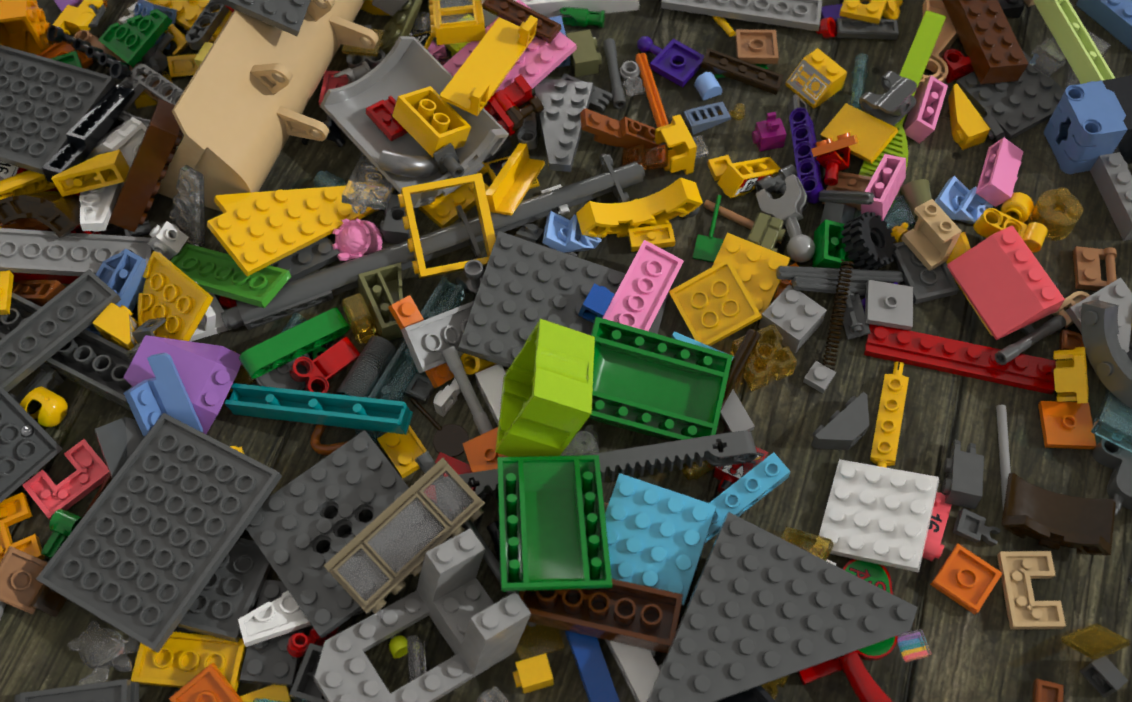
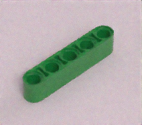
(294, 343)

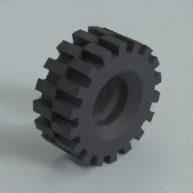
(869, 241)

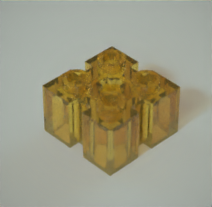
(767, 359)

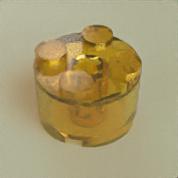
(1058, 212)

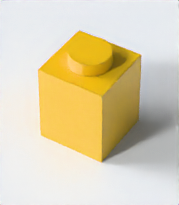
(533, 673)

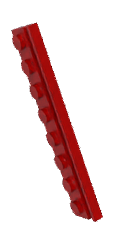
(959, 358)

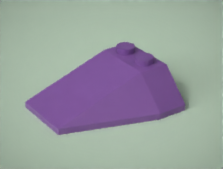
(203, 368)

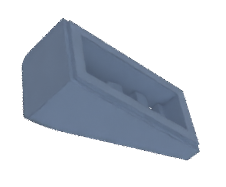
(704, 124)

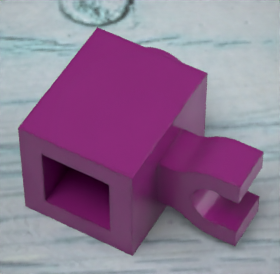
(769, 133)

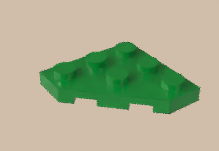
(136, 36)

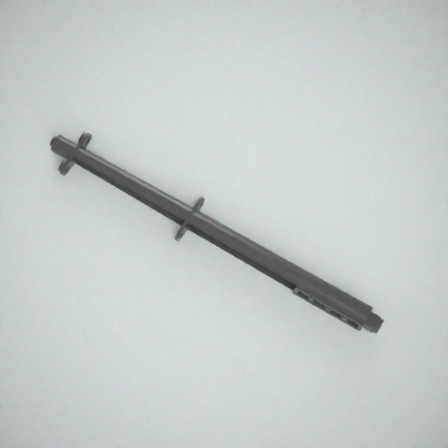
(325, 284)

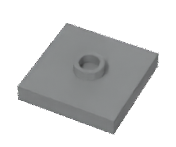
(889, 305)

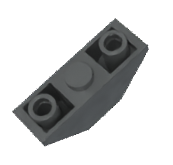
(844, 427)

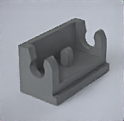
(46, 378)

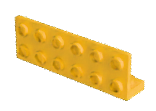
(489, 64)

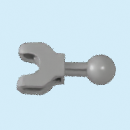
(789, 209)

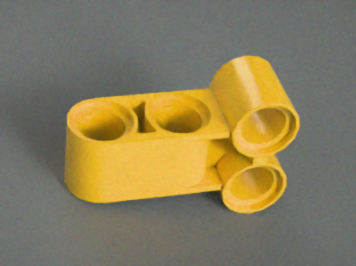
(993, 221)

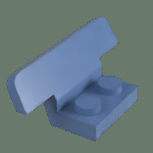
(161, 395)

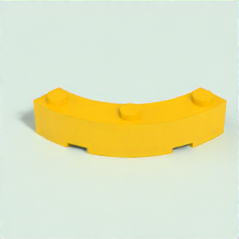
(656, 209)

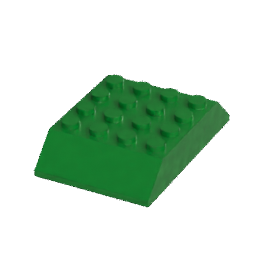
(656, 383)
(552, 523)

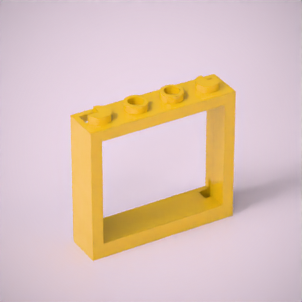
(410, 222)

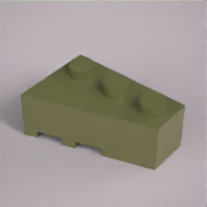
(380, 290)

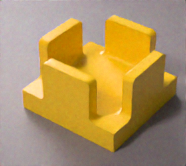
(683, 146)
(1071, 375)

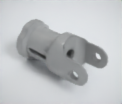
(355, 73)

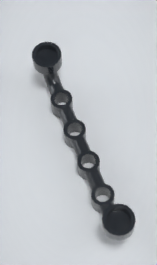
(118, 69)

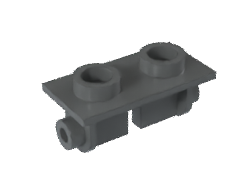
(854, 316)

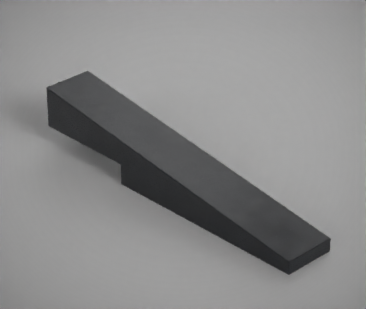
(89, 131)

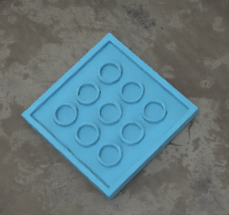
(655, 535)

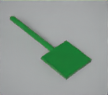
(708, 246)

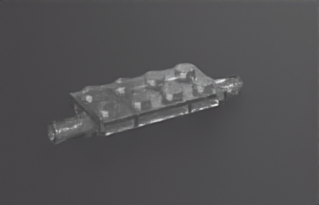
(367, 187)

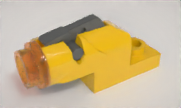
(81, 18)

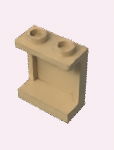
(932, 235)

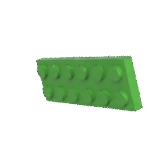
(222, 276)

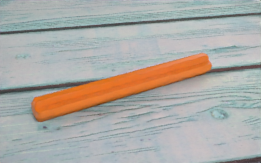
(651, 90)

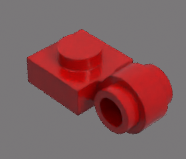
(299, 642)

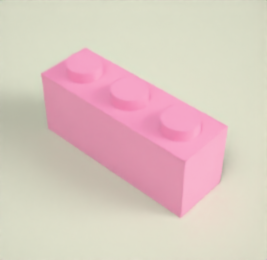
(924, 115)
(999, 172)
(885, 184)

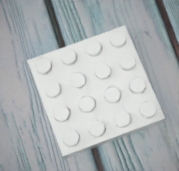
(879, 514)

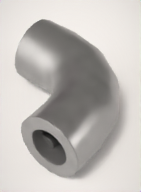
(407, 164)

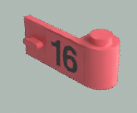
(939, 517)

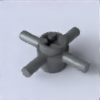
(154, 57)

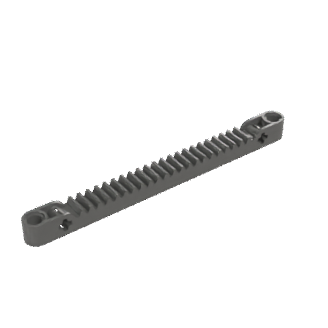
(733, 449)

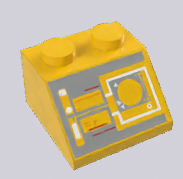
(816, 78)
(117, 326)

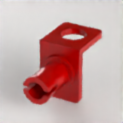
(833, 163)

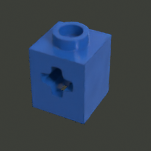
(596, 303)

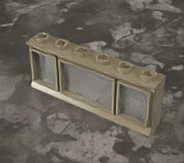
(402, 534)

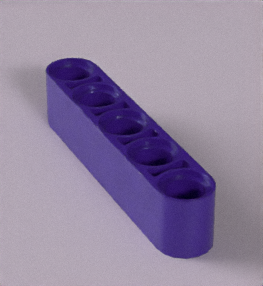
(806, 165)

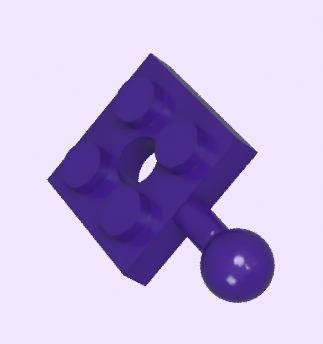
(665, 57)

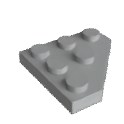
(1114, 293)

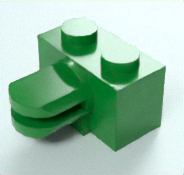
(829, 245)

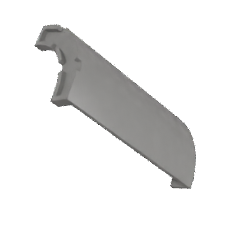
(401, 72)

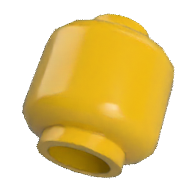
(1018, 206)

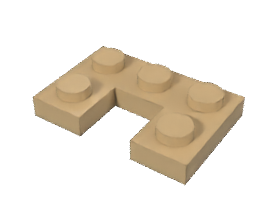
(1021, 607)

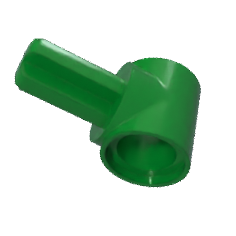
(61, 525)

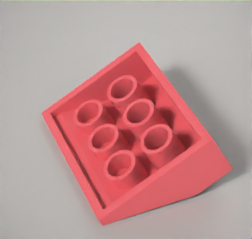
(1006, 283)

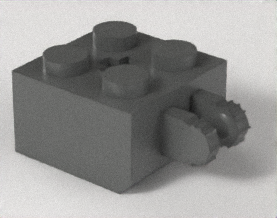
(304, 687)

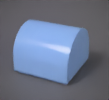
(707, 86)

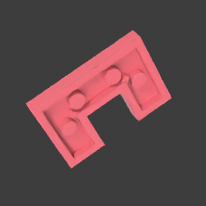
(88, 476)

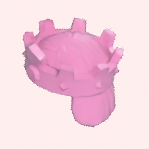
(356, 239)

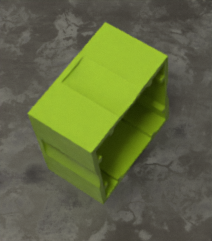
(546, 392)

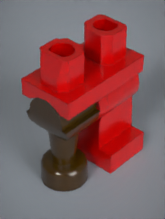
(505, 105)

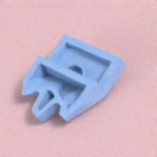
(961, 202)
(566, 234)

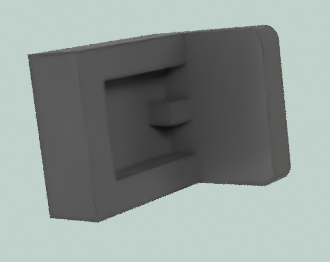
(530, 233)

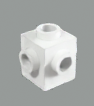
(167, 239)

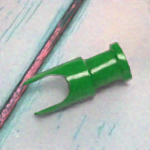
(583, 17)

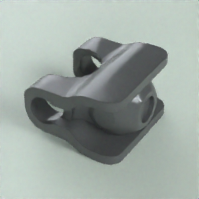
(894, 103)

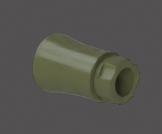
(916, 193)

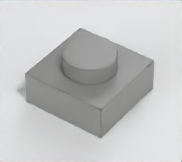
(819, 377)

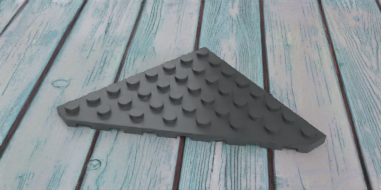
(768, 614)

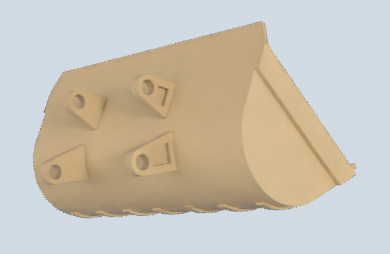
(254, 96)

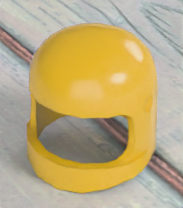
(53, 407)

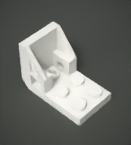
(124, 138)

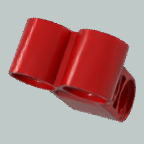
(325, 365)

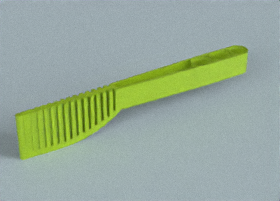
(912, 69)

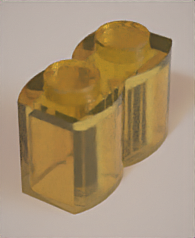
(359, 318)

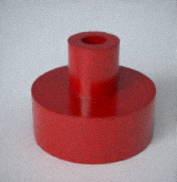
(827, 28)

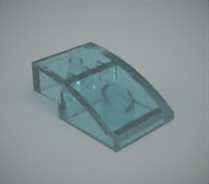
(1114, 422)

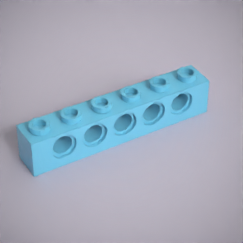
(748, 491)

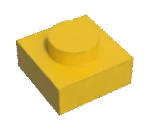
(718, 166)

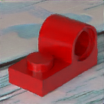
(957, 65)

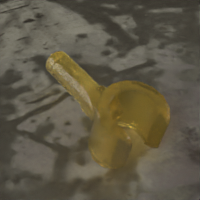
(738, 112)

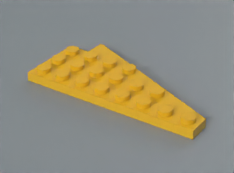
(275, 224)

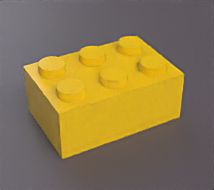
(430, 120)

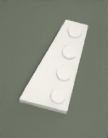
(97, 207)
(272, 620)

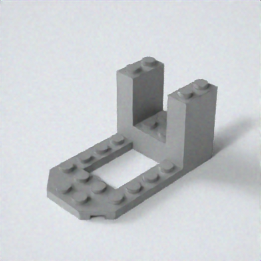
(460, 609)

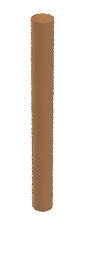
(731, 215)

